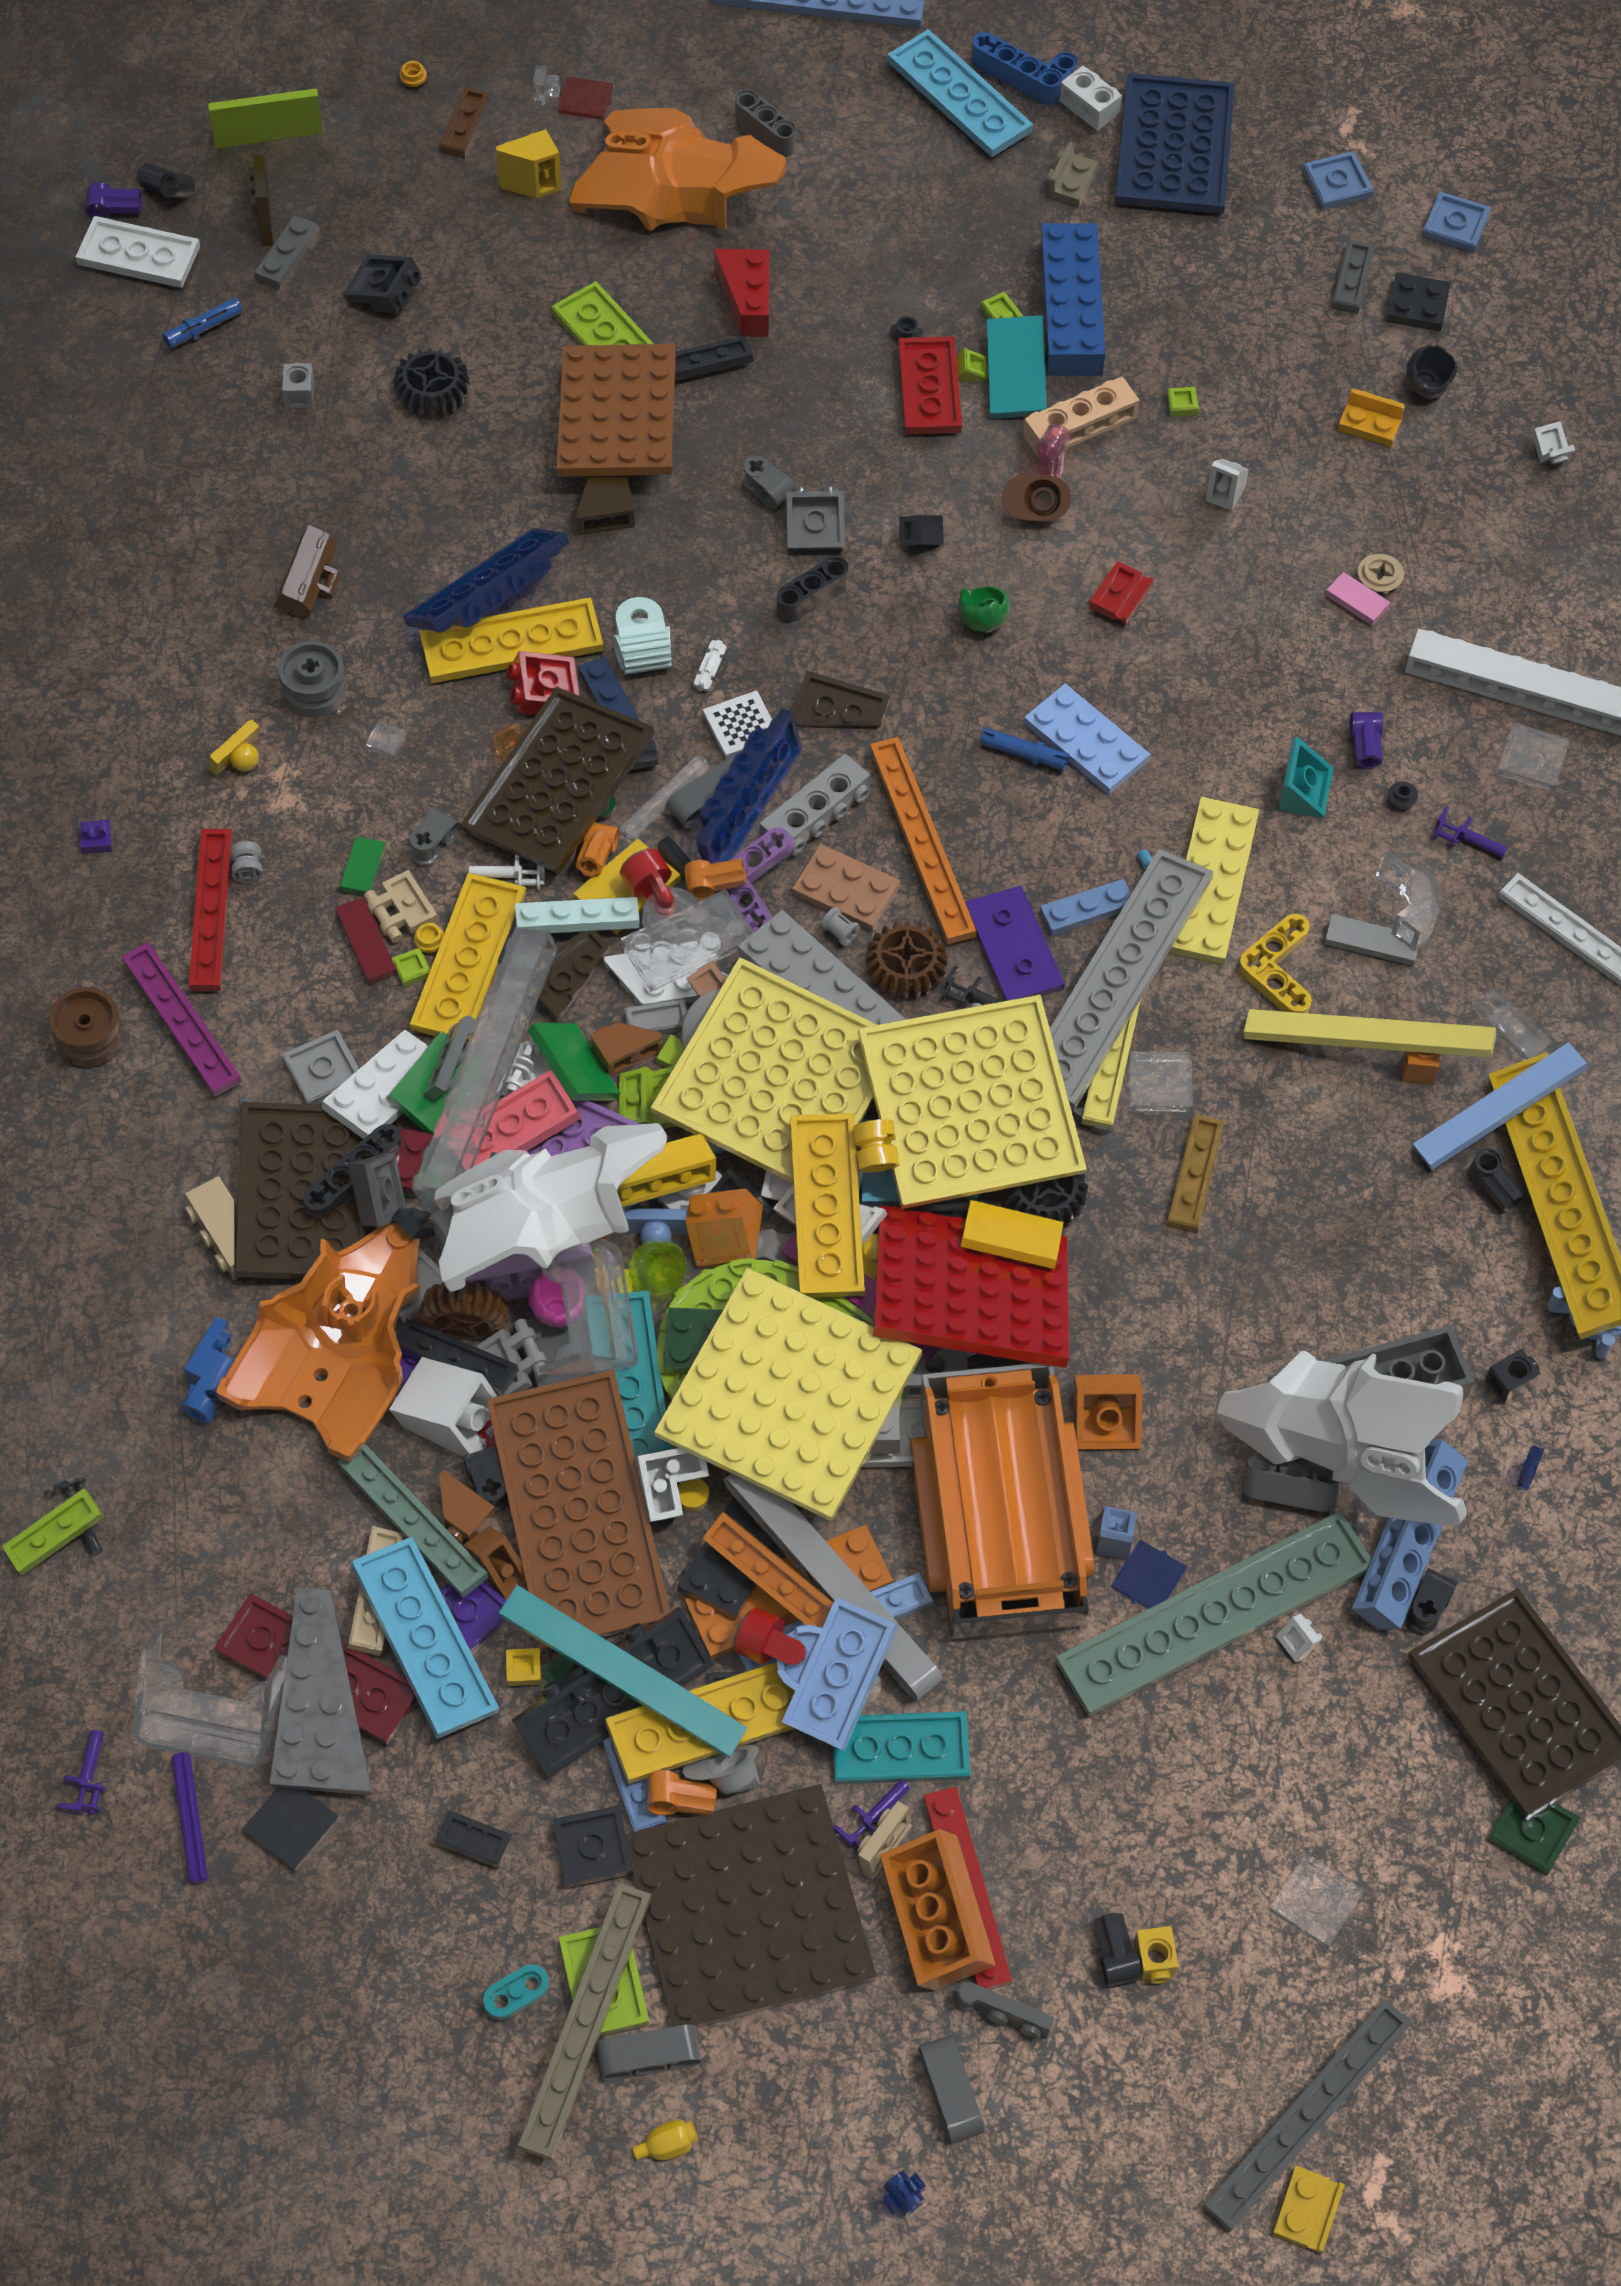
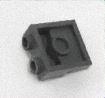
(815, 519)

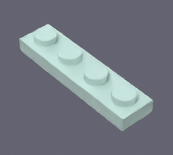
(579, 915)

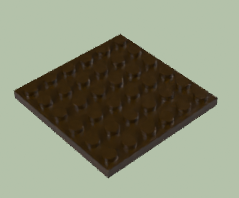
(750, 1908)

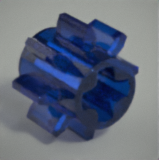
(904, 2193)

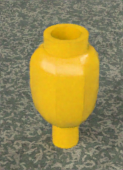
(667, 2140)

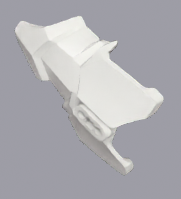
(541, 1200)
(1356, 1424)

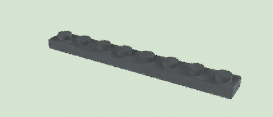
(1307, 2115)

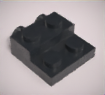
(383, 282)

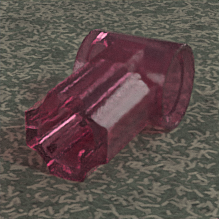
(1052, 450)

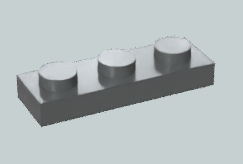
(287, 251)

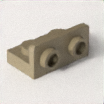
(1071, 176)

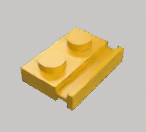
(1308, 2210)

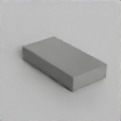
(660, 1017)

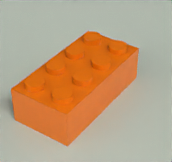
(937, 1910)

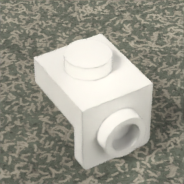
(1551, 443)

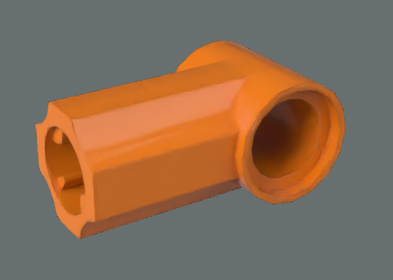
(597, 846)
(705, 878)
(671, 1794)

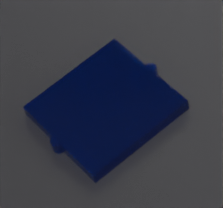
(1149, 1575)

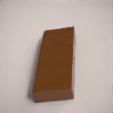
(464, 122)

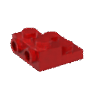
(536, 678)

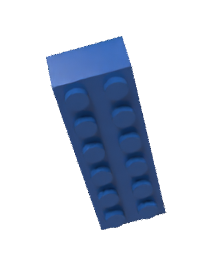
(1072, 299)

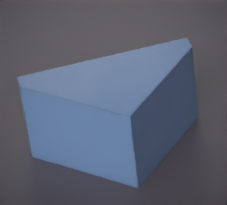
(1116, 1533)

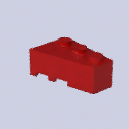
(746, 287)

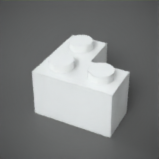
(659, 1479)

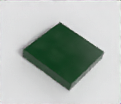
(1538, 1838)

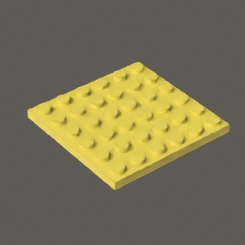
(765, 1057)
(972, 1100)
(788, 1394)

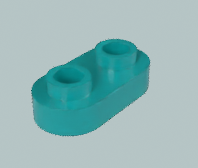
(514, 1991)

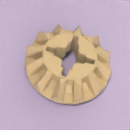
(1372, 565)

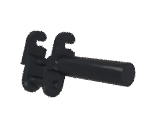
(971, 992)
(89, 1535)

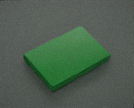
(573, 1061)
(409, 1091)

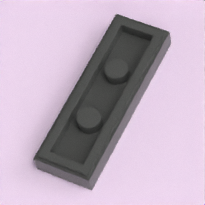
(1353, 276)

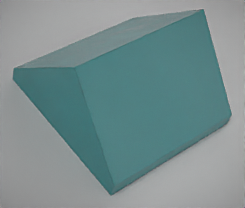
(1305, 782)

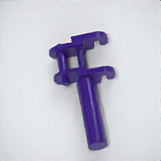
(1467, 835)
(86, 1778)
(873, 1816)

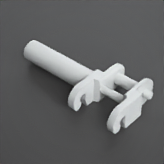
(511, 872)

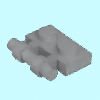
(506, 1347)

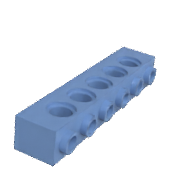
(1406, 1548)

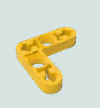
(1268, 965)

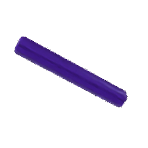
(189, 1818)

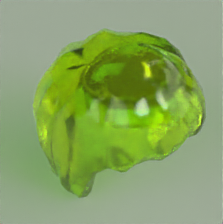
(658, 1267)

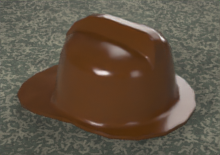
(1036, 497)

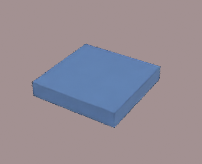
(1338, 180)
(1456, 222)

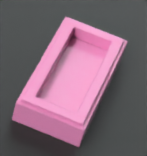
(1357, 599)

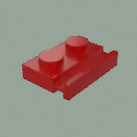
(1121, 593)

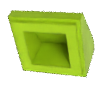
(972, 366)

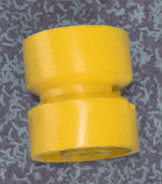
(876, 1145)

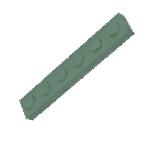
(414, 1521)

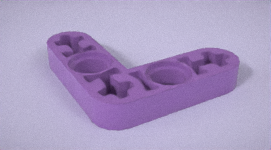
(777, 854)

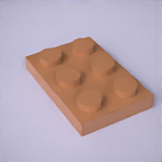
(848, 884)

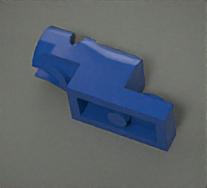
(206, 1371)

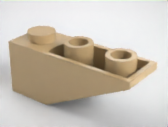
(217, 1216)

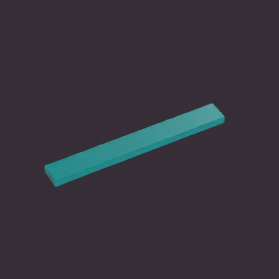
(623, 1671)

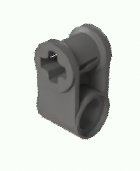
(766, 481)
(433, 837)

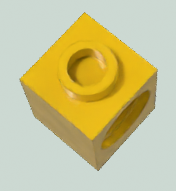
(1156, 1940)

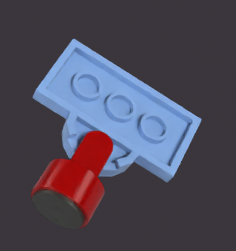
(825, 1666)

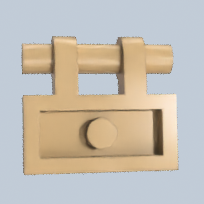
(408, 901)

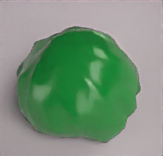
(984, 608)

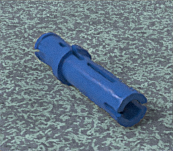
(174, 337)
(1025, 749)

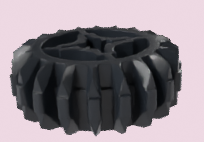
(431, 382)
(1052, 1202)

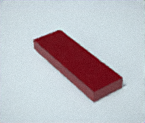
(366, 940)

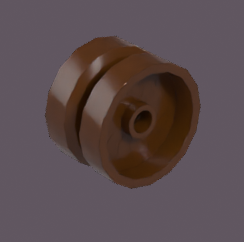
(86, 1027)

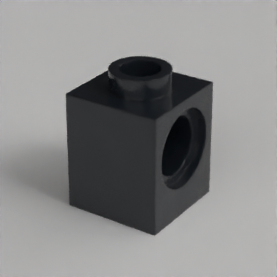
(1508, 1387)

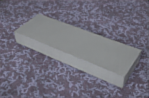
(1367, 940)

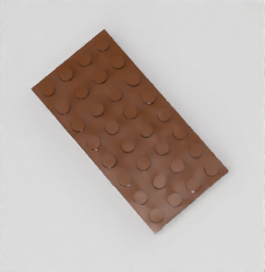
(579, 1503)

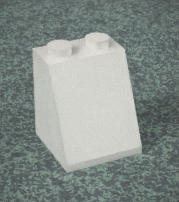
(445, 1406)

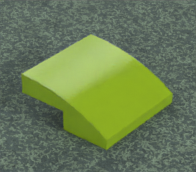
(638, 1093)

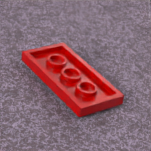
(930, 385)

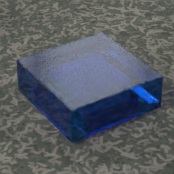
(1530, 1466)

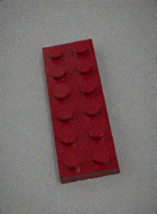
(263, 1634)

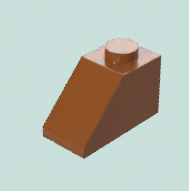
(624, 1046)
(463, 1509)
(499, 1559)

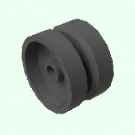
(312, 678)

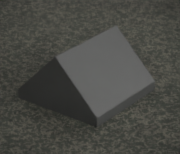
(377, 1189)

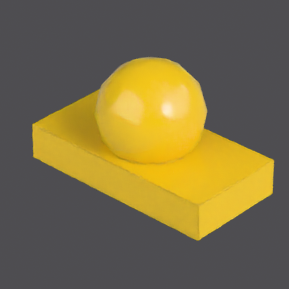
(237, 750)

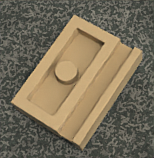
(892, 1829)

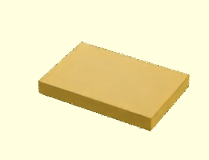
(610, 884)
(1012, 1234)

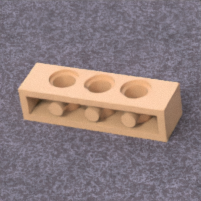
(1086, 413)

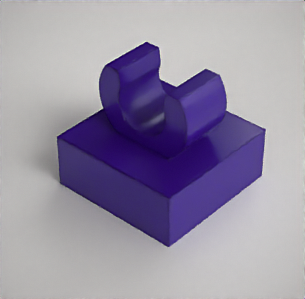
(95, 836)

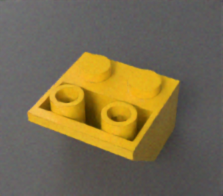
(529, 165)

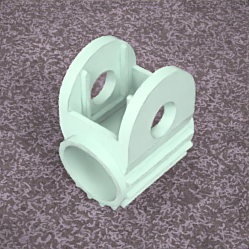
(641, 642)

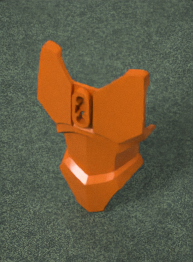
(671, 171)
(334, 1327)

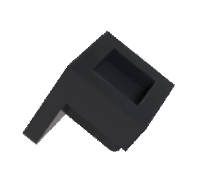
(921, 530)

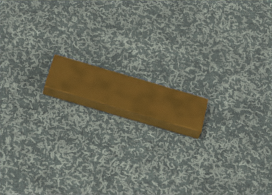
(1195, 1173)

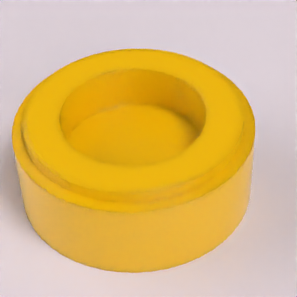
(693, 1495)

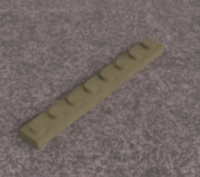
(584, 2022)

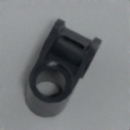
(486, 1476)
(1431, 1599)

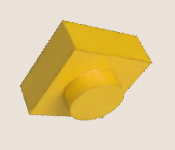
(523, 1667)

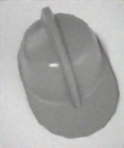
(727, 1774)

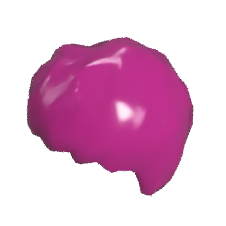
(547, 1302)

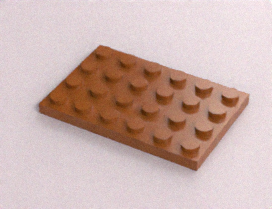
(616, 410)

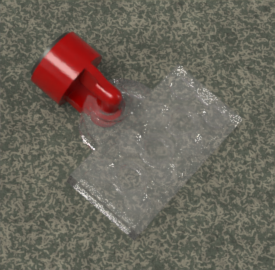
(678, 928)

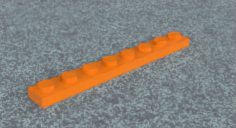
(923, 841)

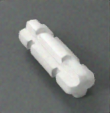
(709, 665)

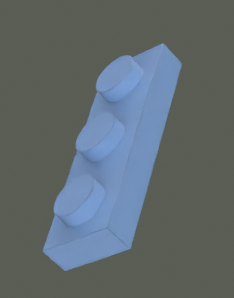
(1085, 907)

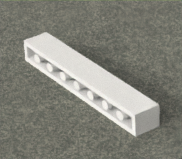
(1516, 681)

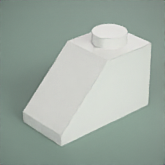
(1226, 483)

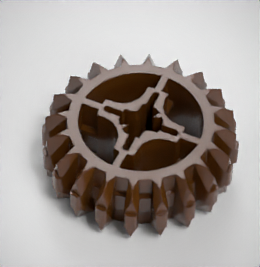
(887, 959)
(464, 1313)

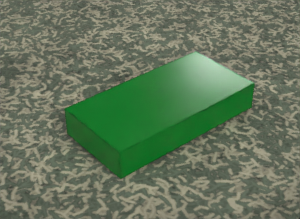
(363, 866)

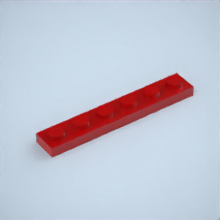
(210, 910)
(947, 1813)

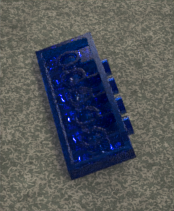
(489, 583)
(747, 788)

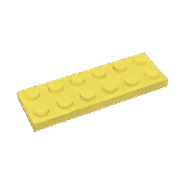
(1221, 844)

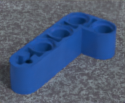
(1020, 69)

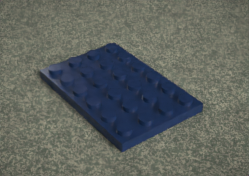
(1175, 143)

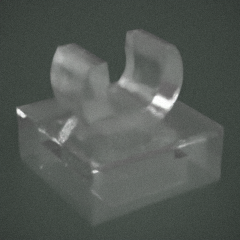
(545, 85)

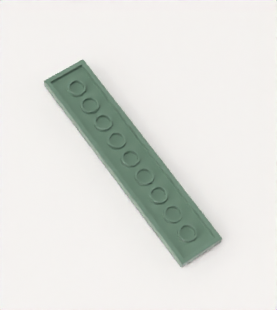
(1214, 1613)

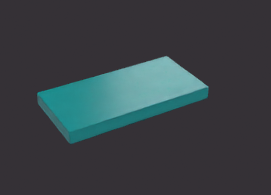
(1016, 366)
(905, 1749)

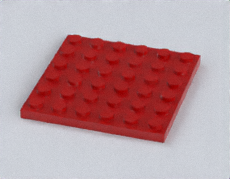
(964, 1297)

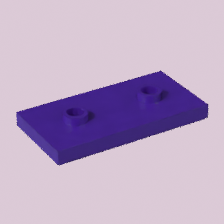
(1014, 945)

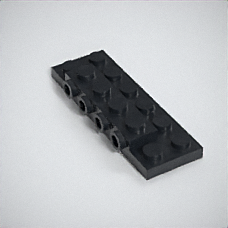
(574, 1711)

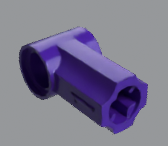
(104, 200)
(1367, 733)

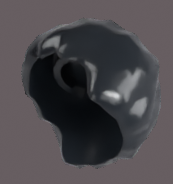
(1430, 371)

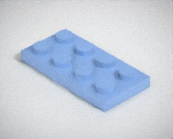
(1089, 737)

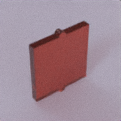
(585, 98)

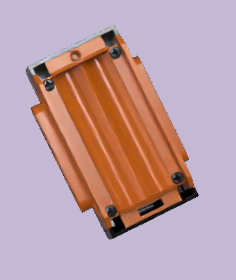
(1001, 1501)

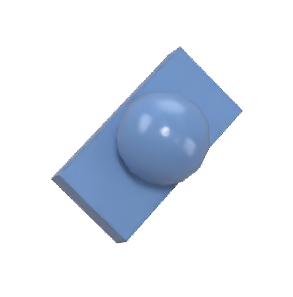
(656, 1223)

